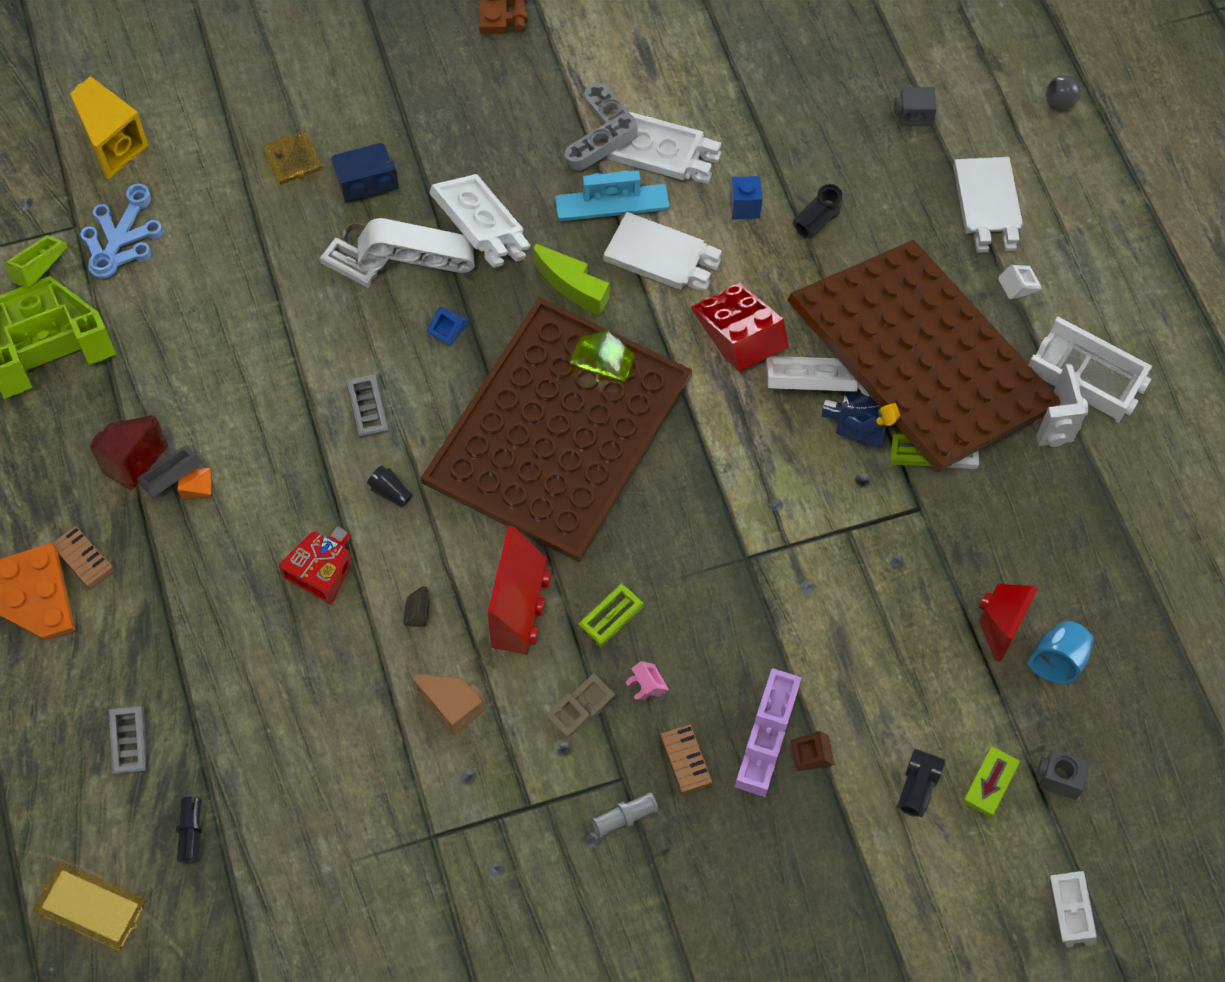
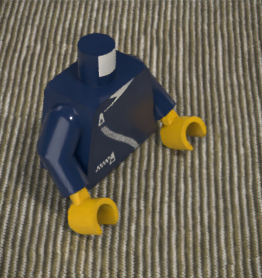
(861, 417)

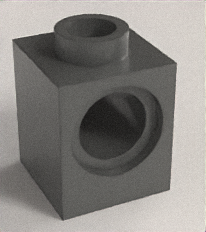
(916, 106)
(1074, 766)

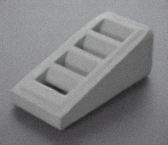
(364, 383)
(122, 714)

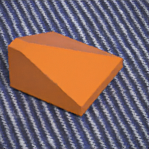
(196, 484)

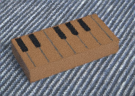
(83, 558)
(685, 759)

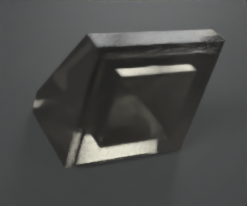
(417, 608)

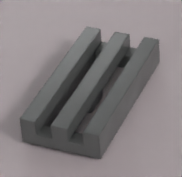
(169, 471)

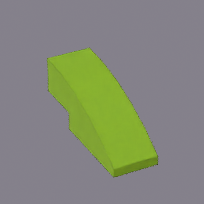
(572, 279)

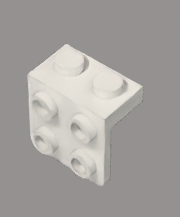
(1064, 421)

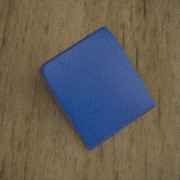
(447, 325)

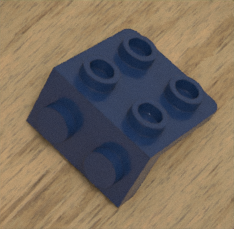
(365, 172)

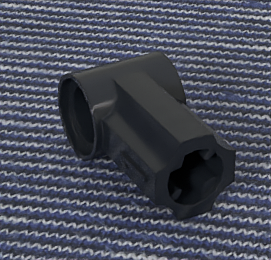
(818, 211)
(922, 775)

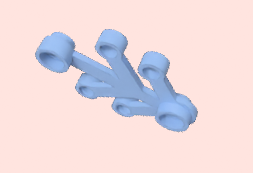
(121, 235)

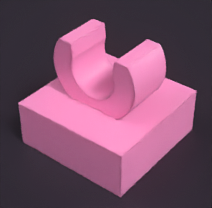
(649, 679)

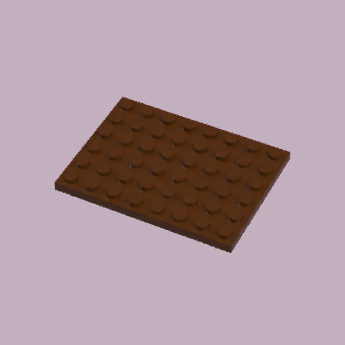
(927, 350)
(551, 439)

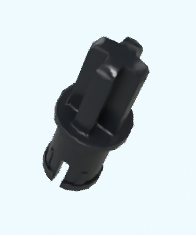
(189, 830)

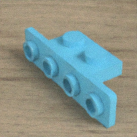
(611, 196)

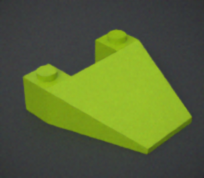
(44, 326)

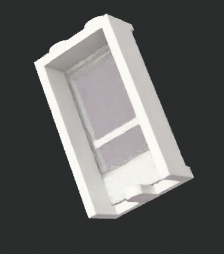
(1106, 372)

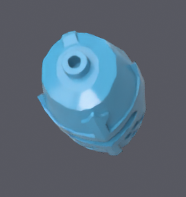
(1067, 649)

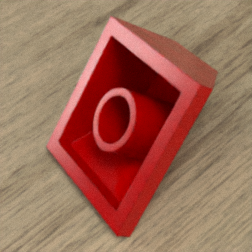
(1004, 614)

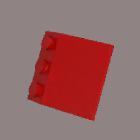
(517, 594)

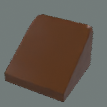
(812, 751)

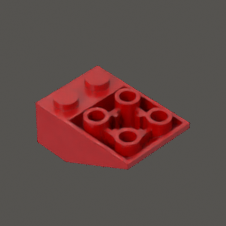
(741, 326)

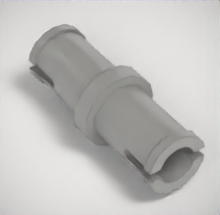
(624, 814)

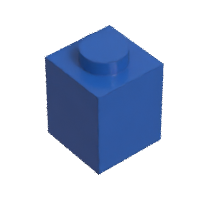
(746, 197)

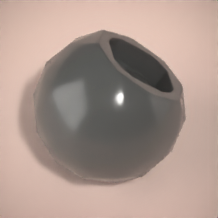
(1063, 92)

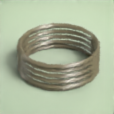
(351, 227)

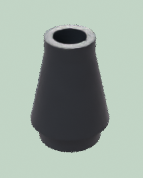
(387, 485)

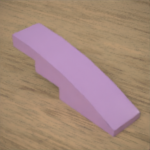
(768, 732)

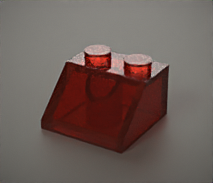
(128, 449)

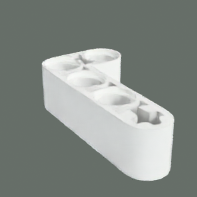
(413, 244)

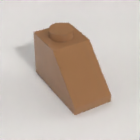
(450, 699)

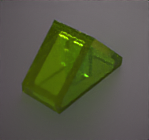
(603, 355)

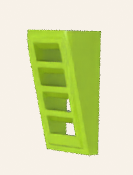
(33, 261)

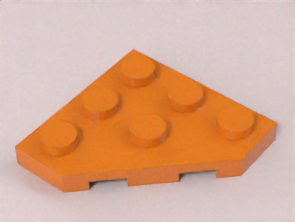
(35, 592)

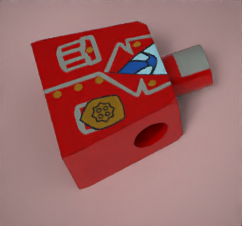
(319, 564)

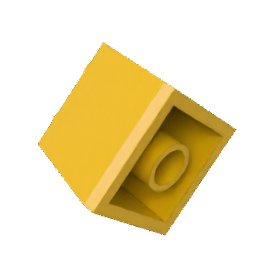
(109, 125)

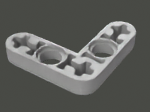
(611, 125)

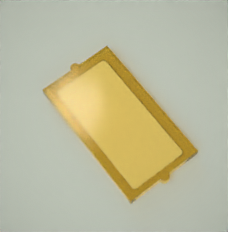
(89, 905)

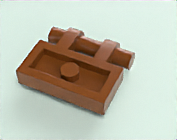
(495, 17)

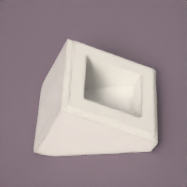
(1019, 281)

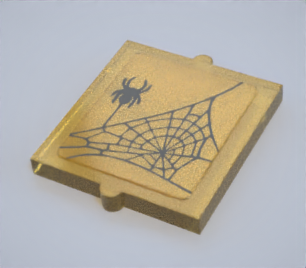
(292, 157)

